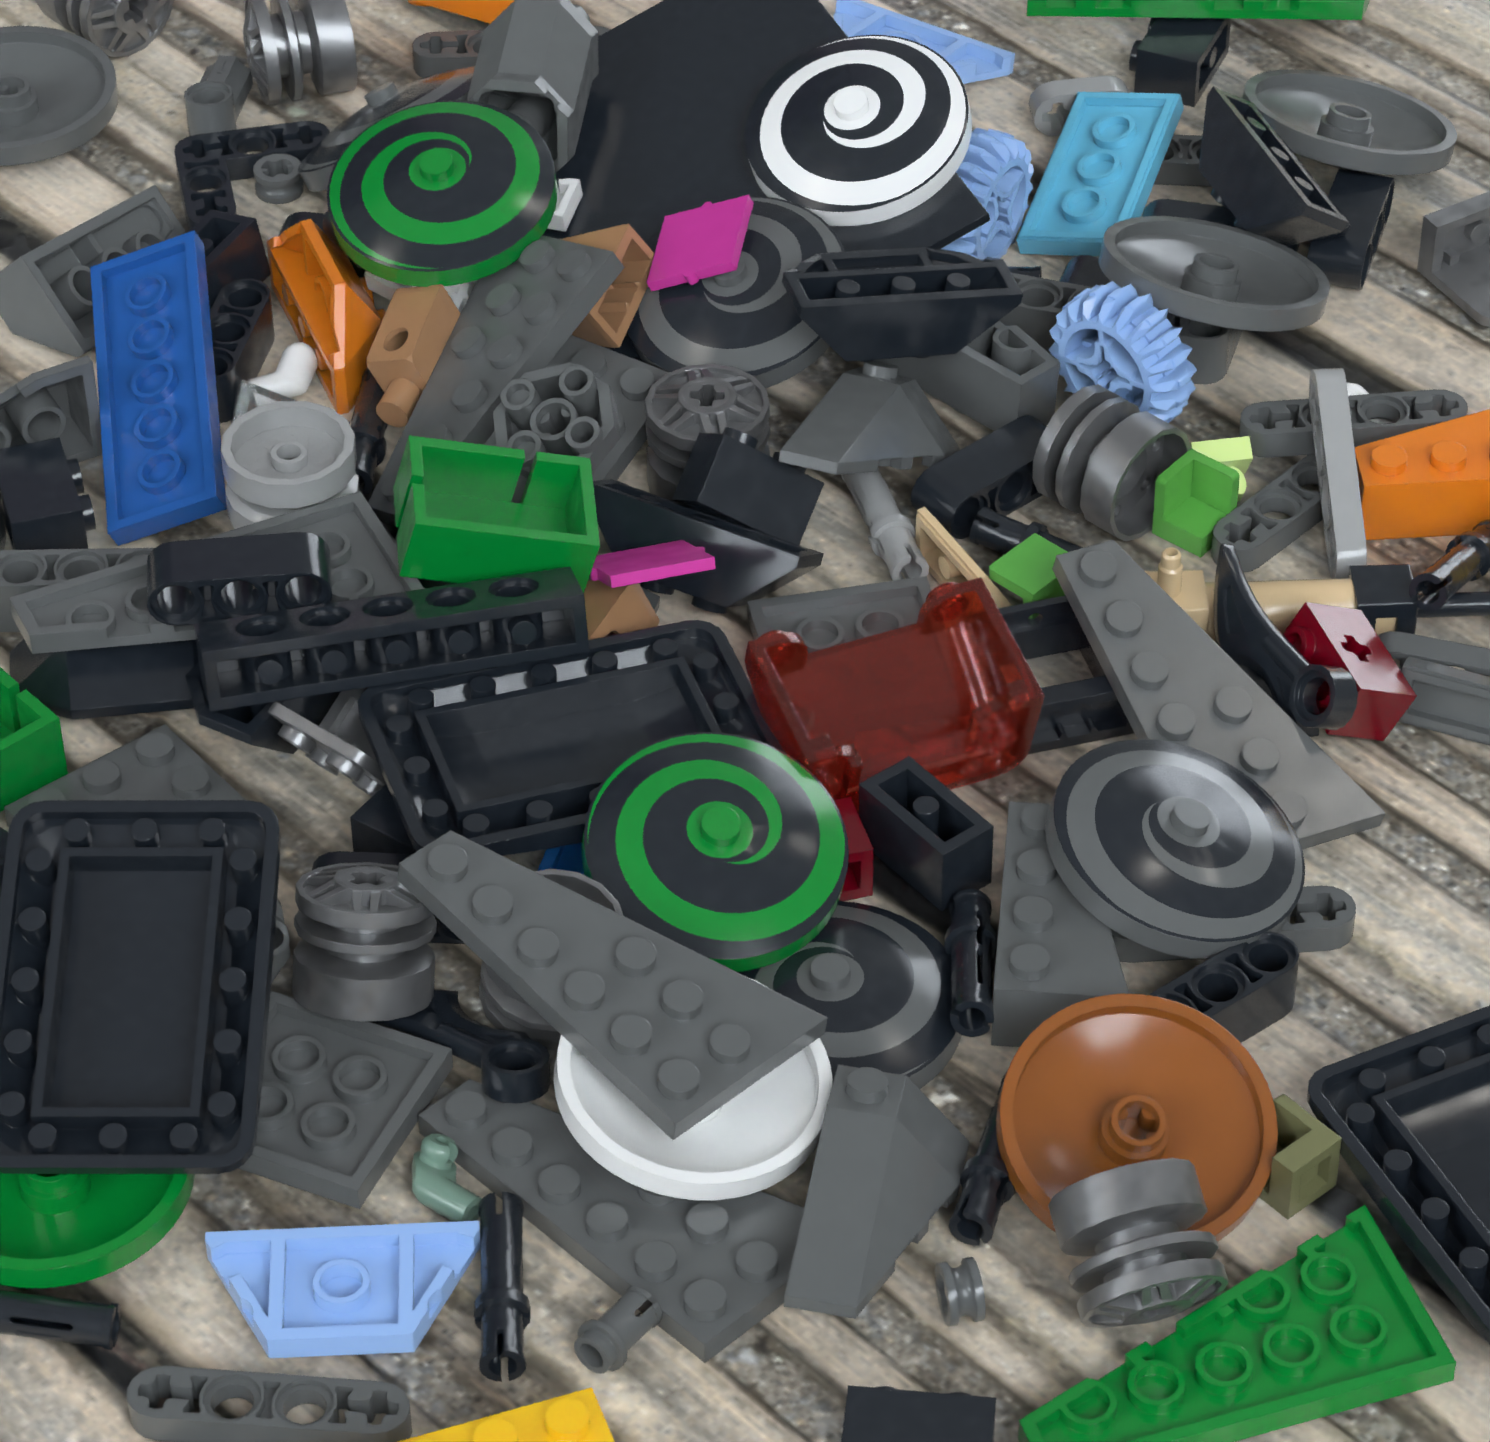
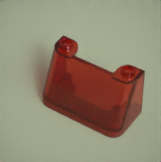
(933, 690)

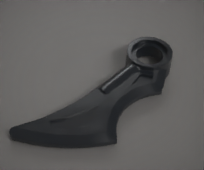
(1256, 642)
(510, 1062)

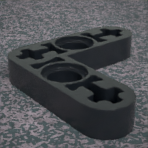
(220, 157)

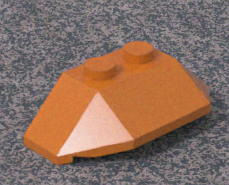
(325, 307)

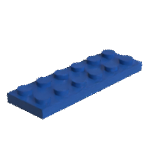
(157, 389)

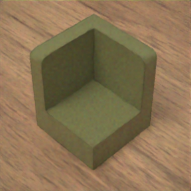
(1304, 1159)

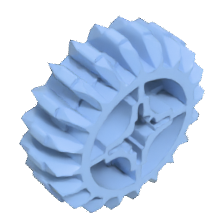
(999, 176)
(1124, 346)

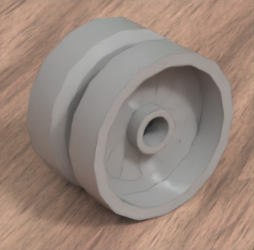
(286, 460)

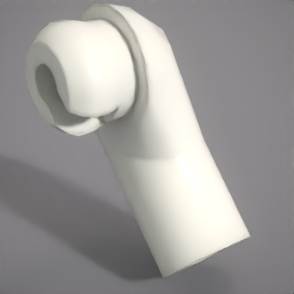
(292, 373)

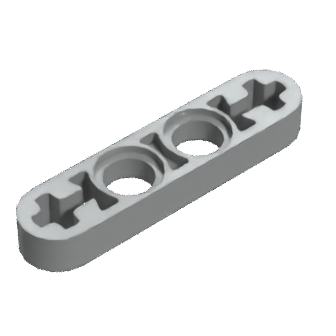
(1337, 471)

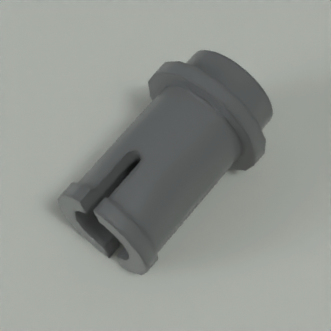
(605, 1341)

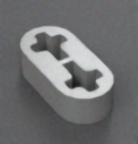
(1065, 92)

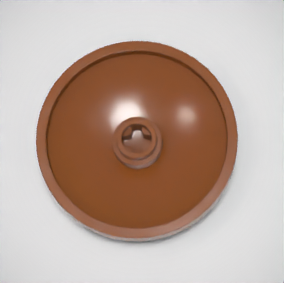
(1135, 1085)

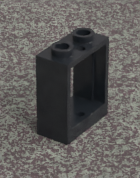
(1071, 710)

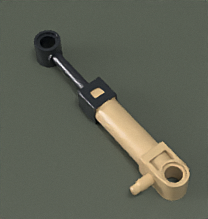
(1374, 589)

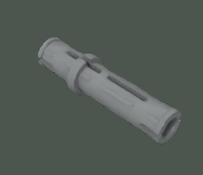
(890, 530)

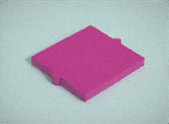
(700, 243)
(650, 563)

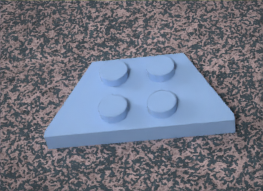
(969, 57)
(343, 1284)

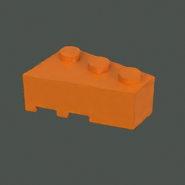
(1427, 480)

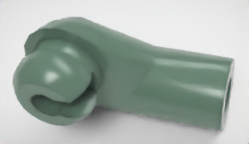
(436, 1183)

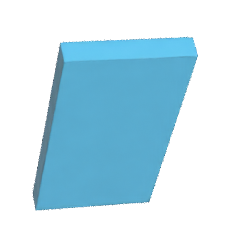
(1099, 170)

